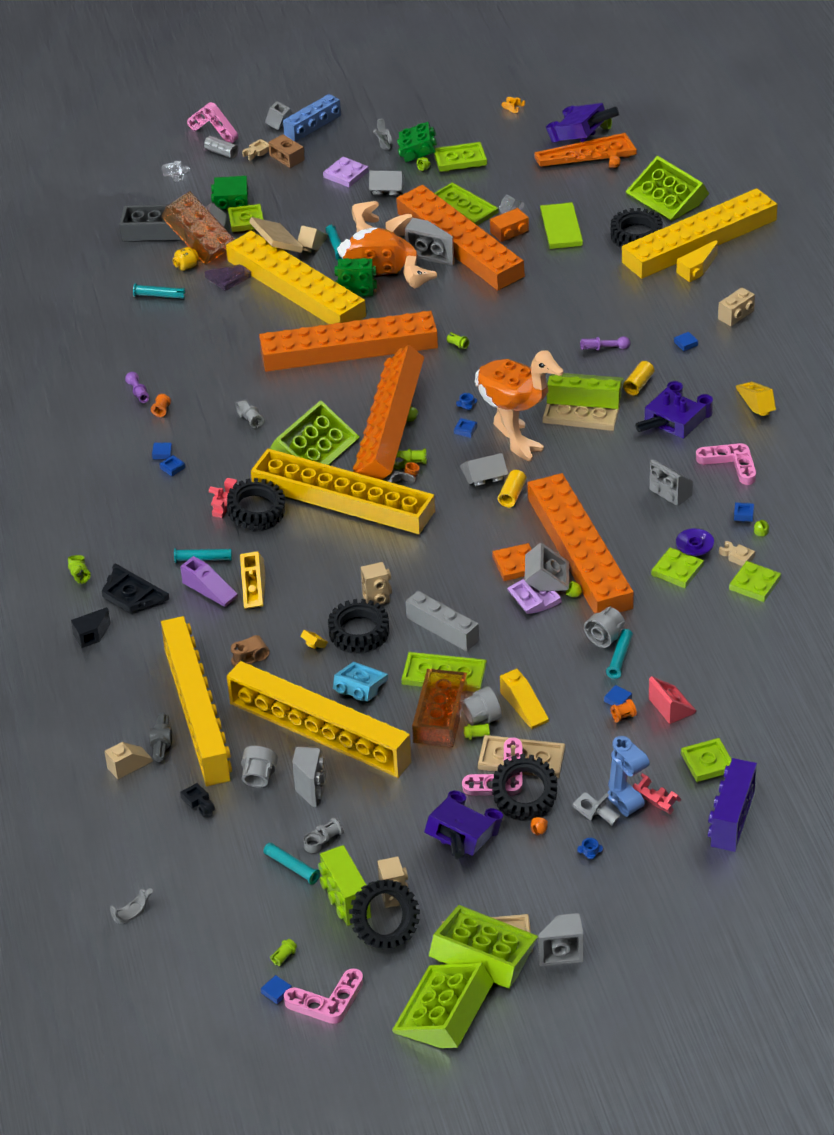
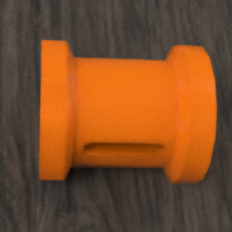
(162, 402)
(623, 710)

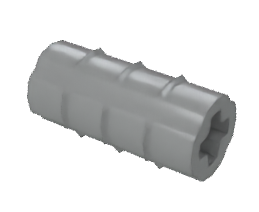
(221, 147)

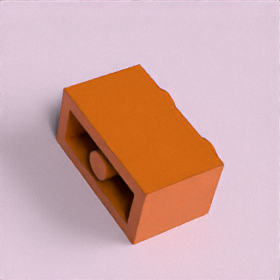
(509, 224)

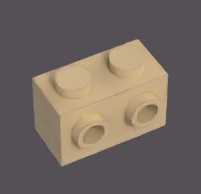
(736, 306)
(376, 583)
(391, 870)

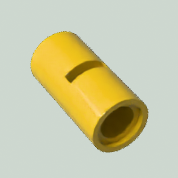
(638, 378)
(512, 488)

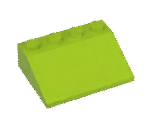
(667, 189)
(585, 390)
(316, 436)
(481, 939)
(444, 1004)

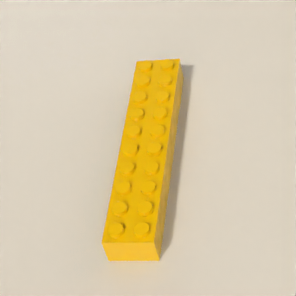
(717, 223)
(296, 280)
(346, 491)
(196, 701)
(319, 719)

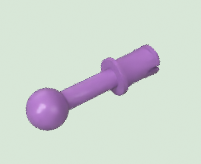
(595, 343)
(139, 390)

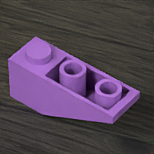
(206, 581)

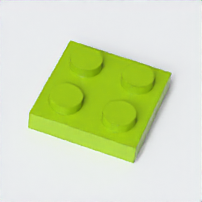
(241, 215)
(677, 567)
(755, 581)
(706, 759)

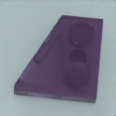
(228, 276)

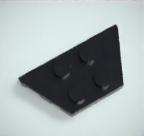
(131, 591)

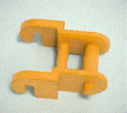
(511, 103)

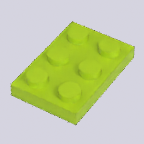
(460, 156)

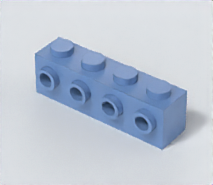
(312, 117)

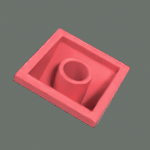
(669, 700)

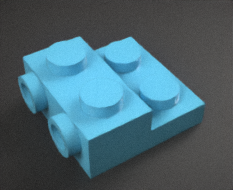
(359, 681)

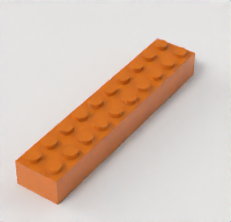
(471, 244)
(347, 340)
(389, 414)
(580, 544)

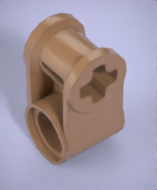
(249, 650)

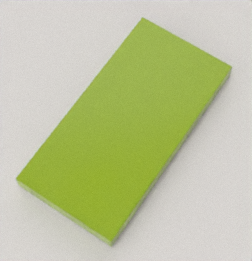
(467, 203)
(561, 225)
(418, 663)

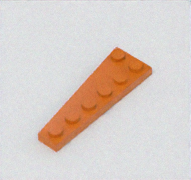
(588, 150)

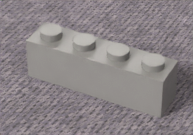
(442, 620)

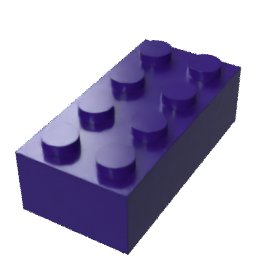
(732, 804)

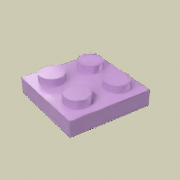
(346, 171)

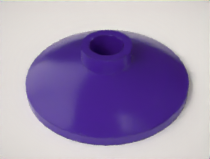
(695, 542)

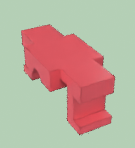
(219, 501)
(656, 798)

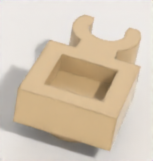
(257, 148)
(737, 554)

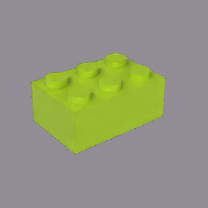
(341, 880)

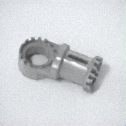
(249, 413)
(322, 835)

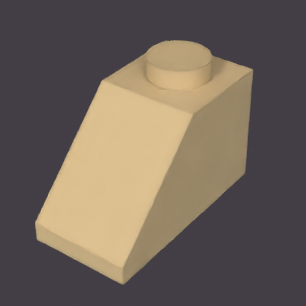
(311, 238)
(125, 759)

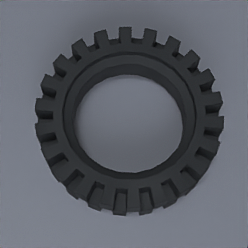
(633, 218)
(260, 489)
(358, 641)
(524, 765)
(409, 914)

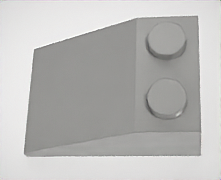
(430, 241)

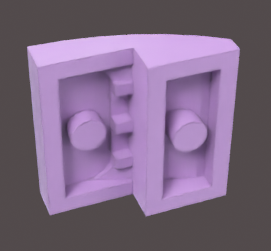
(531, 599)

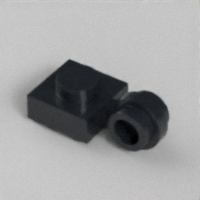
(197, 796)

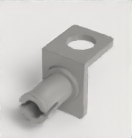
(597, 808)

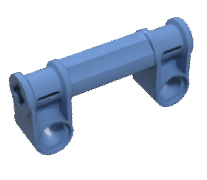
(626, 760)

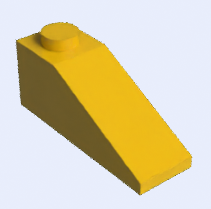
(697, 262)
(757, 397)
(253, 579)
(522, 698)

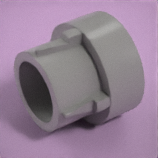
(604, 627)
(482, 707)
(258, 765)

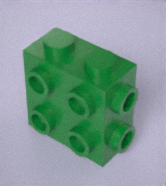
(417, 142)
(229, 192)
(357, 275)

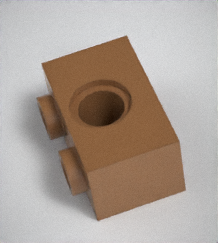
(286, 151)

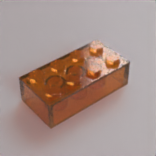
(197, 227)
(439, 708)

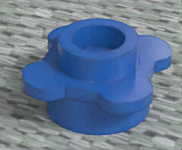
(466, 401)
(590, 848)

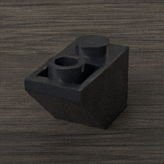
(91, 627)

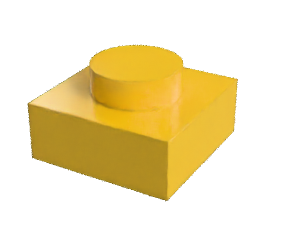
(313, 640)

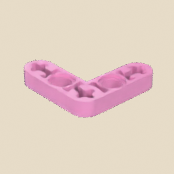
(209, 111)
(735, 453)
(485, 778)
(327, 1005)

